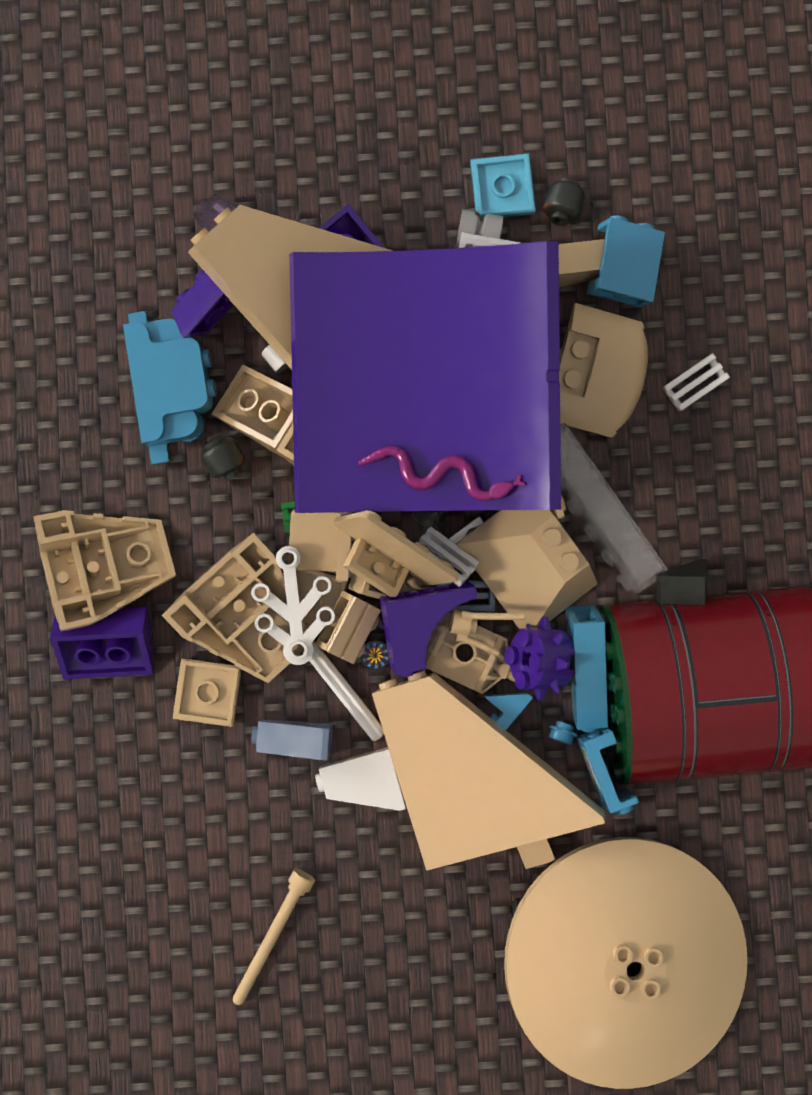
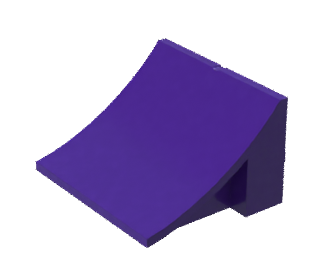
(431, 359)

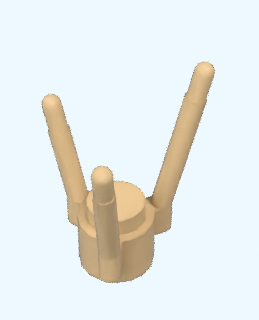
(465, 622)

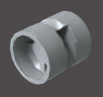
(474, 224)

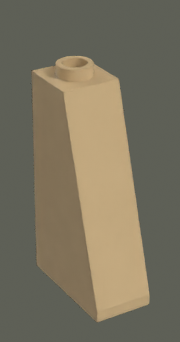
(579, 261)

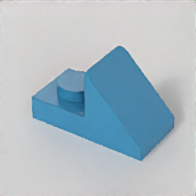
(511, 706)

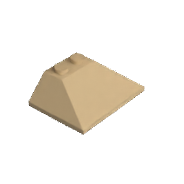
(529, 563)

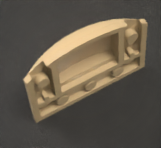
(601, 370)

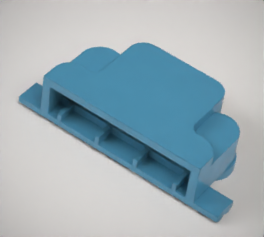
(167, 383)

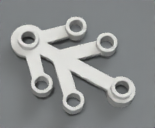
(293, 611)

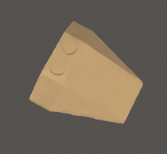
(100, 563)
(222, 612)

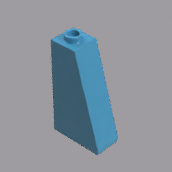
(588, 680)

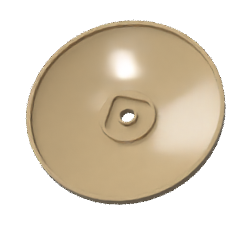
(582, 930)

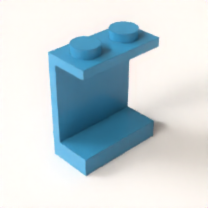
(628, 262)

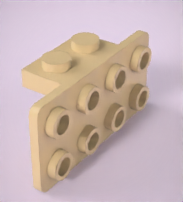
(386, 556)

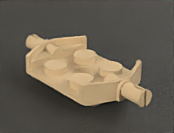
(480, 671)

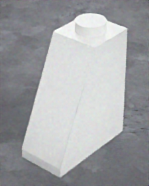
(363, 780)

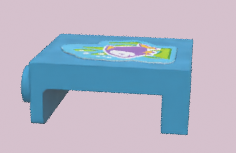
(590, 746)

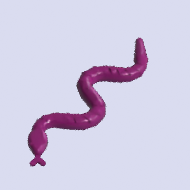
(497, 490)

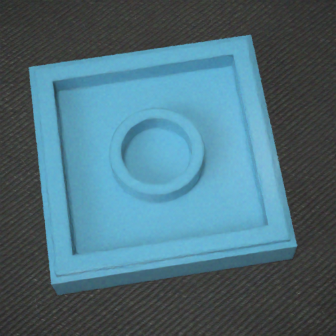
(503, 185)

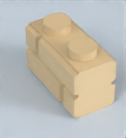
(350, 628)

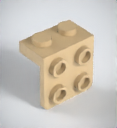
(320, 542)

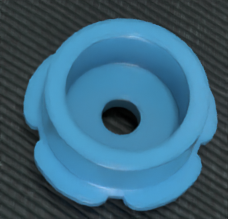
(562, 733)

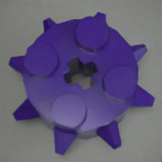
(540, 658)

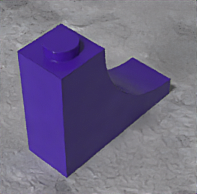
(412, 618)

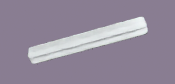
(346, 694)

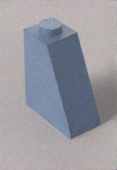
(293, 738)

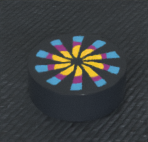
(375, 655)

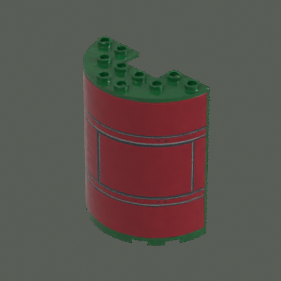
(711, 685)

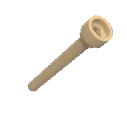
(299, 884)

